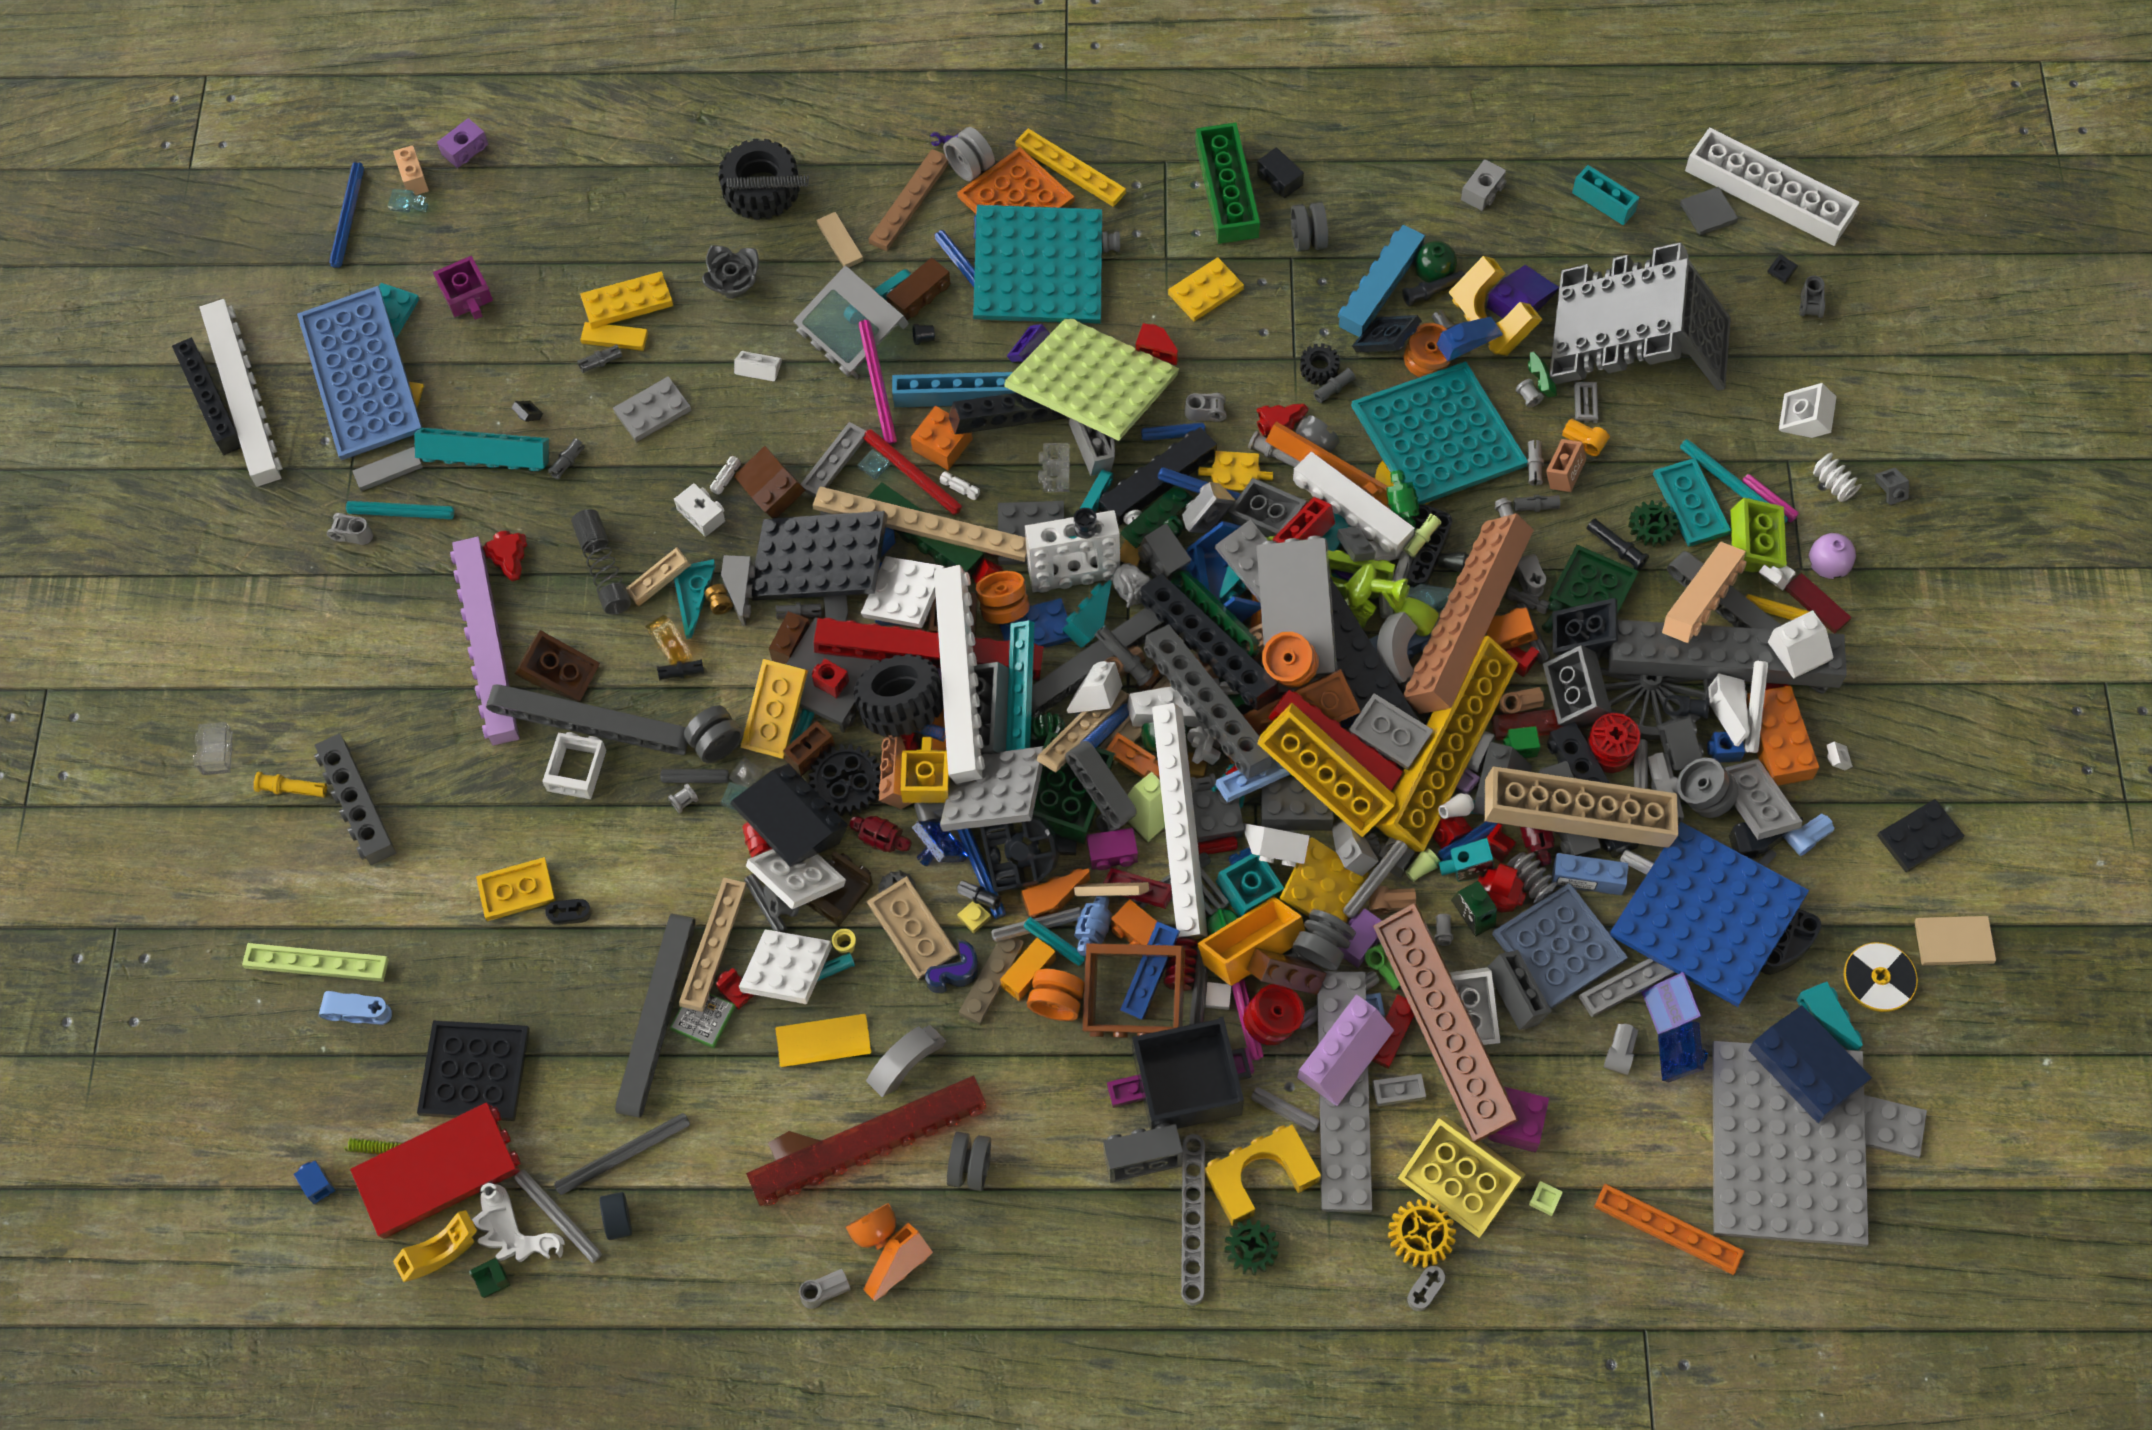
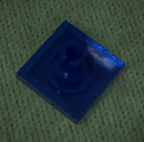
(939, 844)
(1681, 1052)

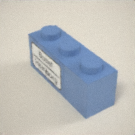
(1590, 874)

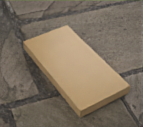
(912, 927)

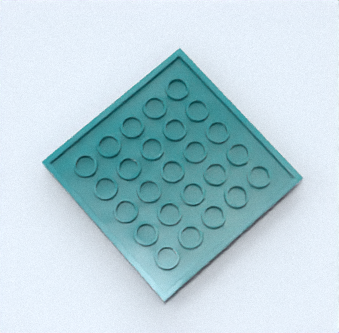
(1038, 264)
(1440, 432)

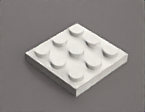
(902, 592)
(796, 883)
(785, 966)

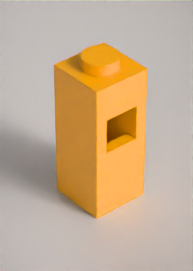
(1019, 977)

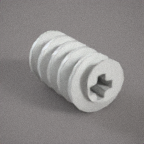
(1835, 479)

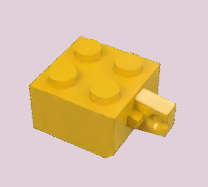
(925, 775)

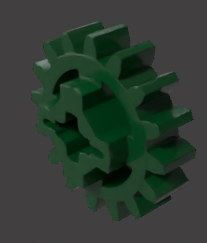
(1652, 519)
(1261, 1249)

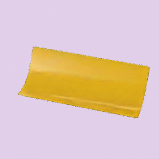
(823, 1040)

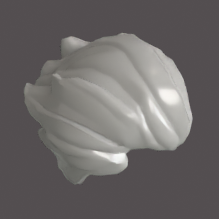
(1128, 583)

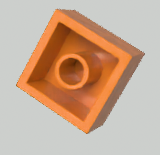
(937, 440)

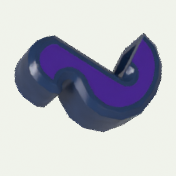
(956, 974)

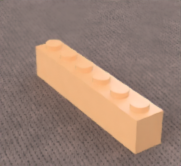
(1704, 592)

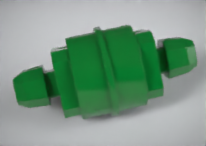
(1403, 497)

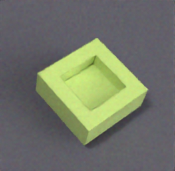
(1545, 1198)

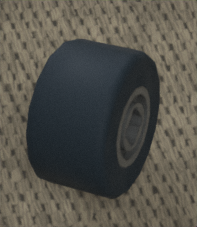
(615, 1216)

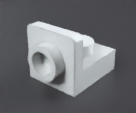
(1777, 576)

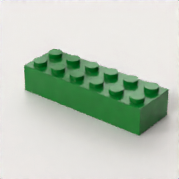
(1227, 183)

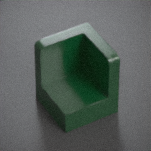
(489, 1277)

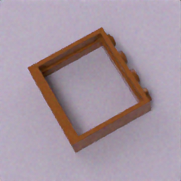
(1122, 1031)

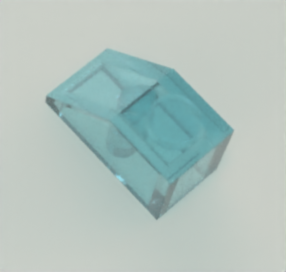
(1432, 595)

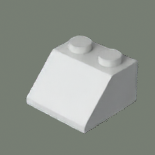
(1808, 411)
(1801, 644)
(1097, 689)

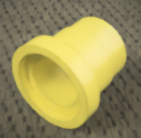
(844, 935)

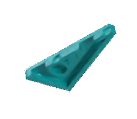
(690, 592)

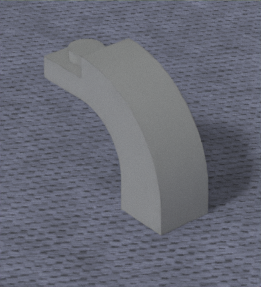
(1393, 645)
(902, 1058)

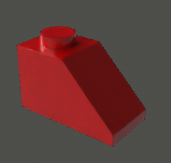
(1157, 343)

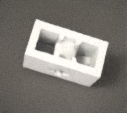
(699, 509)

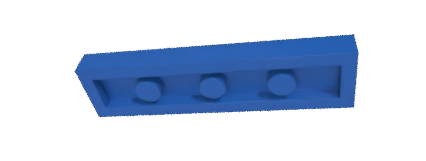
(1149, 973)

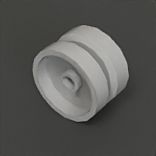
(969, 154)

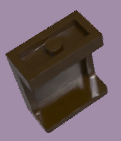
(839, 903)

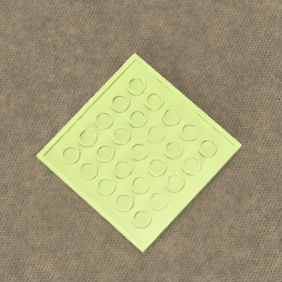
(1092, 378)

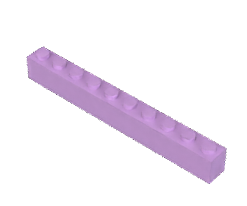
(483, 635)

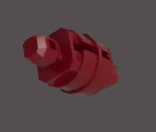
(880, 834)
(1538, 842)

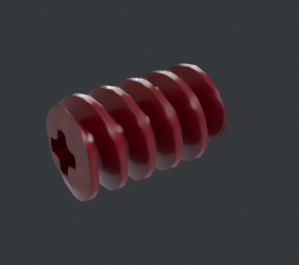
(1169, 980)

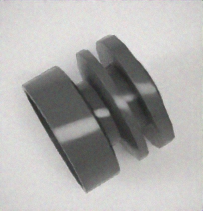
(1325, 937)

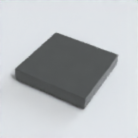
(1709, 211)

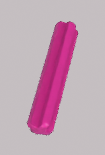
(1769, 496)

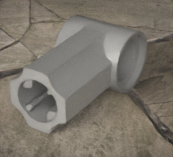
(1620, 1053)
(826, 1286)

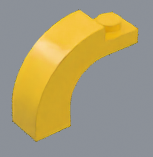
(438, 1251)

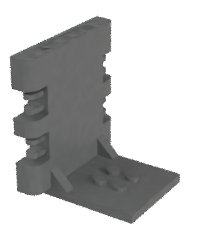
(1639, 312)

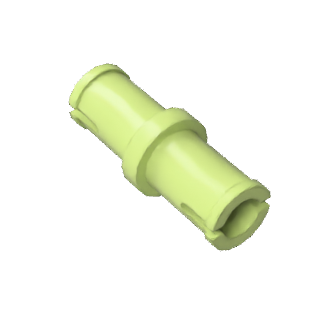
(1422, 535)

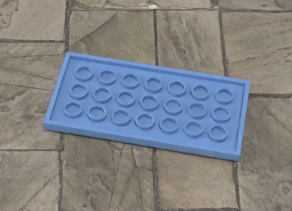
(359, 373)

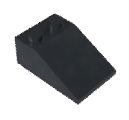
(1585, 625)

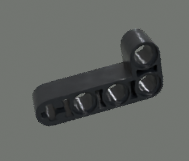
(1428, 551)

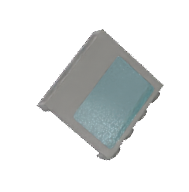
(835, 317)

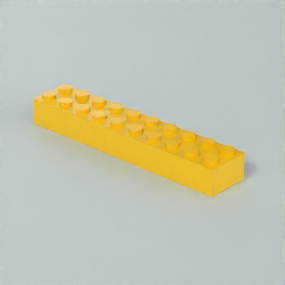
(1448, 750)

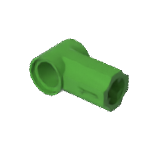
(1382, 965)

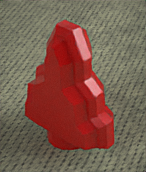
(1284, 415)
(507, 552)

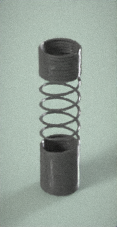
(592, 539)

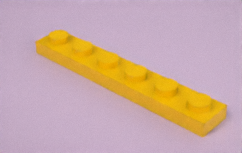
(1071, 167)

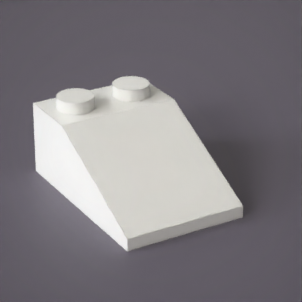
(1276, 844)
(1479, 999)

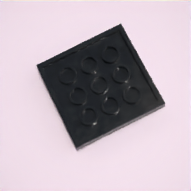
(471, 1067)

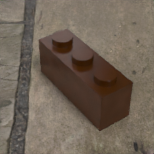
(919, 288)
(1286, 971)

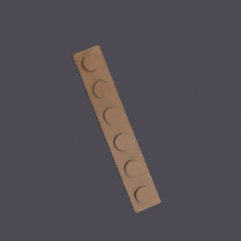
(909, 200)

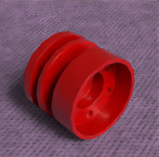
(1614, 741)

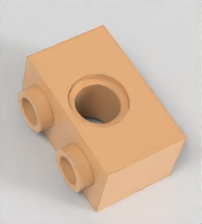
(411, 170)

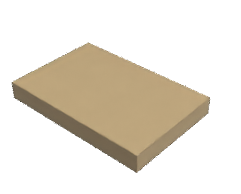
(1955, 940)

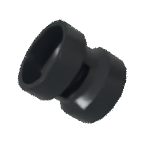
(1082, 518)

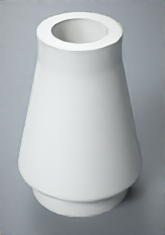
(1457, 806)

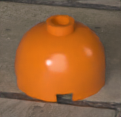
(873, 1228)

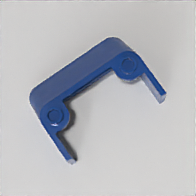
(1211, 568)

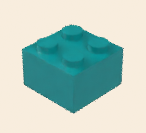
(1248, 884)

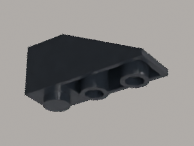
(1746, 843)

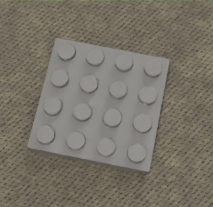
(1001, 797)

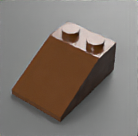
(769, 483)
(557, 667)

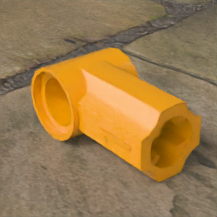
(1592, 439)

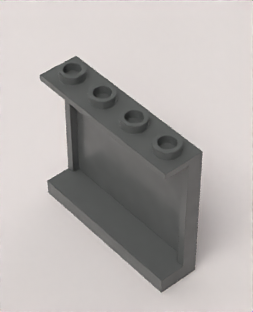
(839, 710)

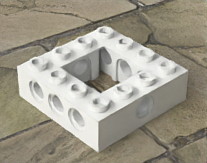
(1065, 553)

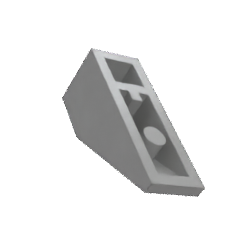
(1353, 848)

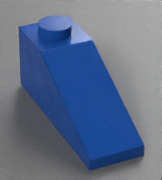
(1467, 337)

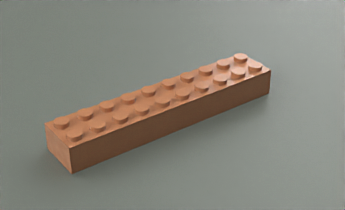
(1467, 614)

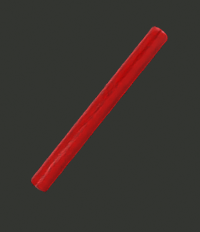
(912, 472)

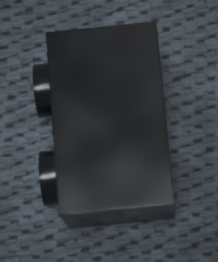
(1280, 173)

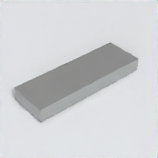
(387, 469)

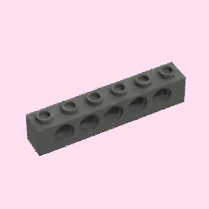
(380, 845)

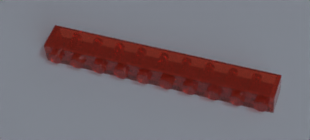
(866, 1141)

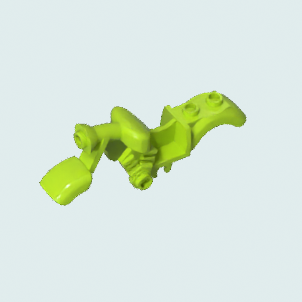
(1366, 585)

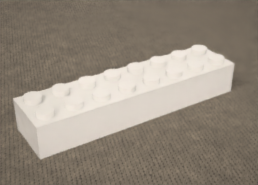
(1772, 186)

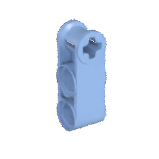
(354, 1008)

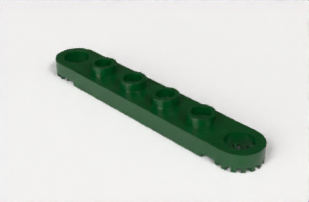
(1216, 611)

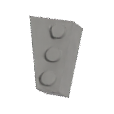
(1094, 446)

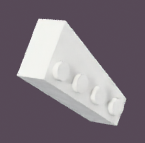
(1141, 705)

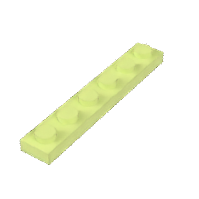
(315, 962)

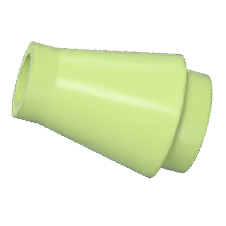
(1423, 864)

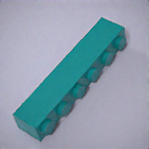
(481, 448)

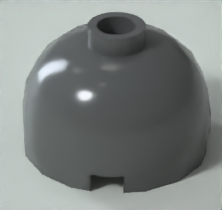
(1316, 432)

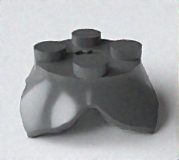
(729, 271)

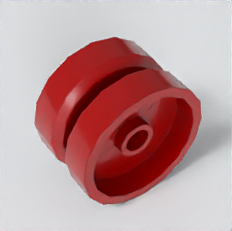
(1273, 1014)

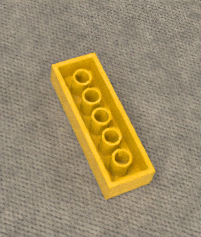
(1327, 770)

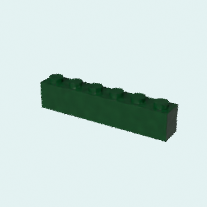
(942, 552)

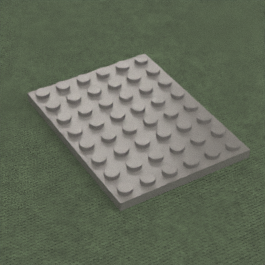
(1779, 1167)

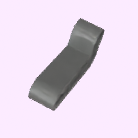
(1101, 786)

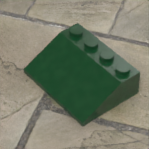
(1065, 800)

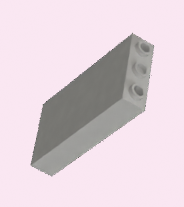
(1298, 595)

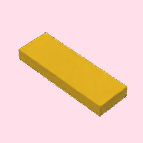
(610, 335)

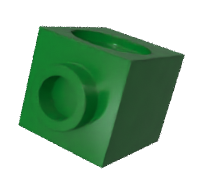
(1524, 741)

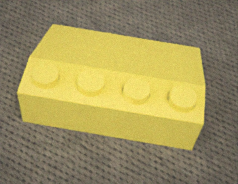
(1461, 1176)

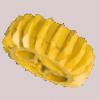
(1425, 1243)

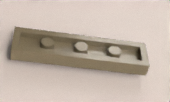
(988, 982)

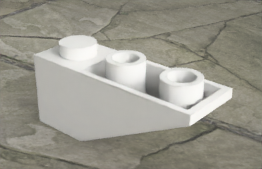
(1729, 704)

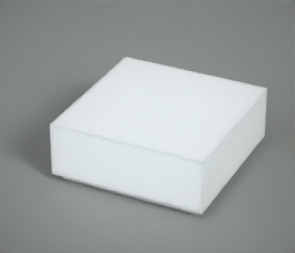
(1218, 996)

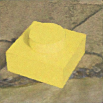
(974, 916)

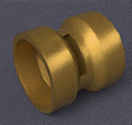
(719, 600)

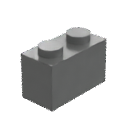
(1680, 742)

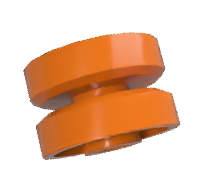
(1422, 353)
(1002, 597)
(1277, 655)
(1056, 994)

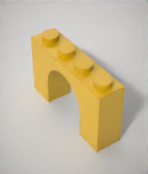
(1470, 296)
(1282, 1147)

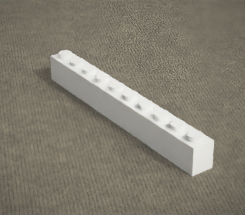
(240, 392)
(958, 674)
(1179, 822)

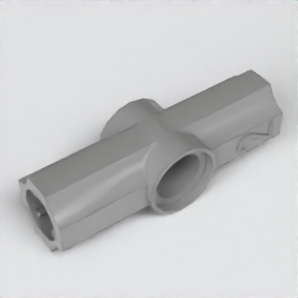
(1663, 778)

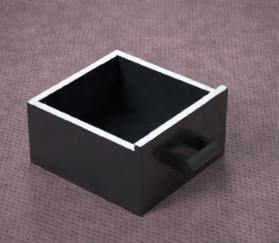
(1189, 1074)

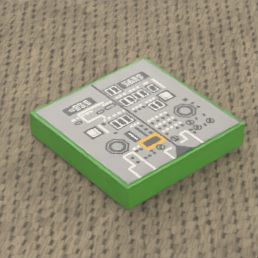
(706, 1025)

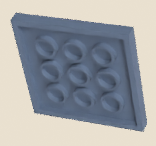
(1561, 944)

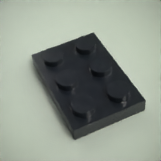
(1387, 333)
(1920, 835)

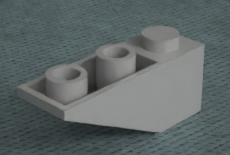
(737, 577)

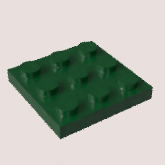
(1592, 579)

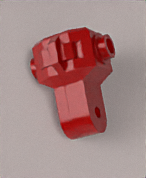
(1503, 887)

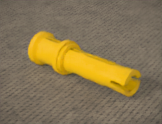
(280, 784)

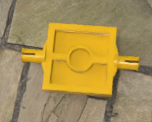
(1235, 470)

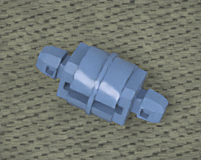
(1093, 923)

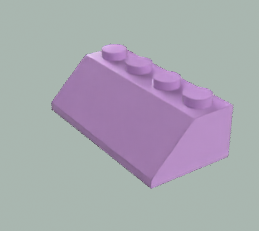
(1345, 1050)

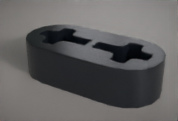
(568, 910)

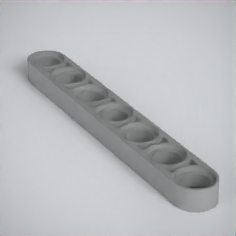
(1198, 1207)

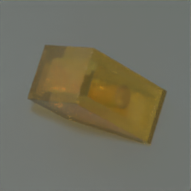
(668, 640)

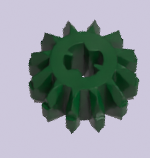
(1043, 725)

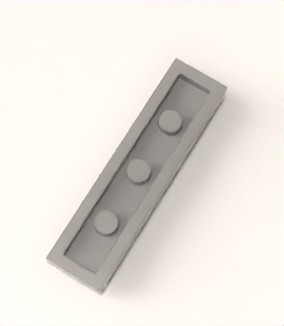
(834, 459)
(1624, 986)

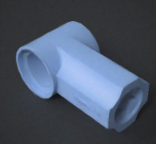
(1808, 835)

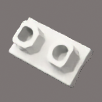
(1203, 742)

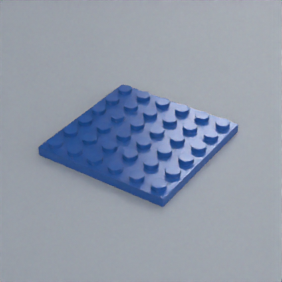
(1709, 914)

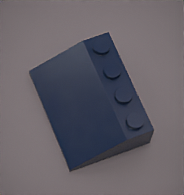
(1809, 1063)

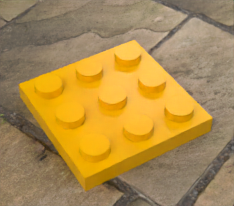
(1321, 882)

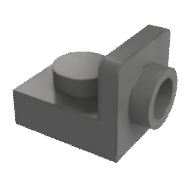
(1894, 485)

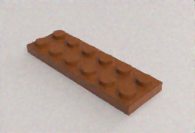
(1328, 693)

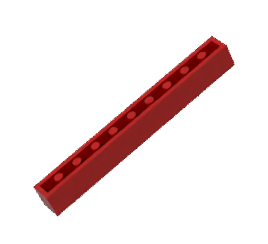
(882, 642)

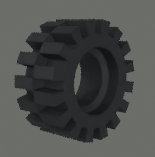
(1319, 353)

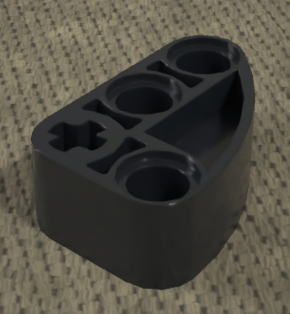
(1795, 942)

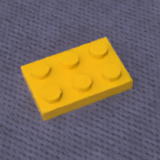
(1205, 289)
(515, 889)

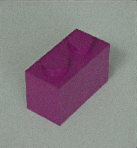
(1112, 849)

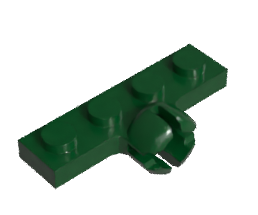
(1158, 514)

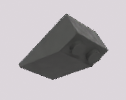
(1266, 507)

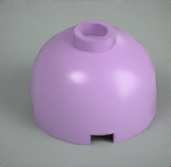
(1832, 555)

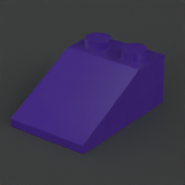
(1520, 286)

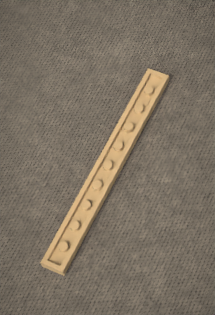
(925, 524)

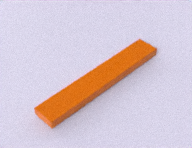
(1300, 447)
(1669, 1229)

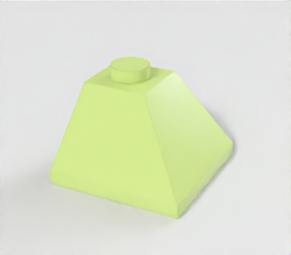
(1148, 803)

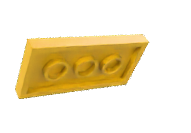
(626, 299)
(774, 708)

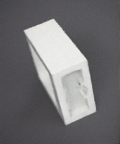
(571, 786)

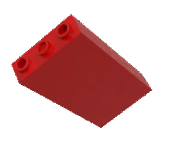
(435, 1170)

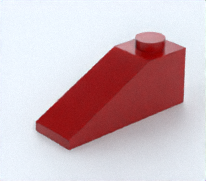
(1311, 520)

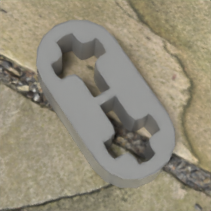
(1480, 752)
(1430, 1291)

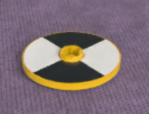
(1893, 990)

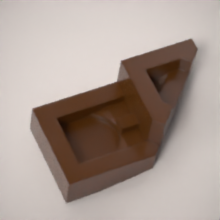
(790, 1143)

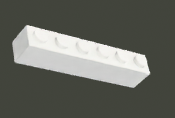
(1353, 504)

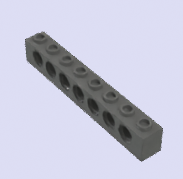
(1207, 701)

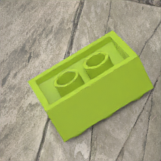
(1760, 532)

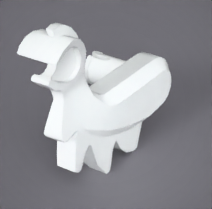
(502, 1228)

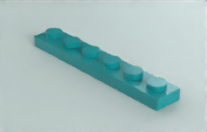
(1020, 685)

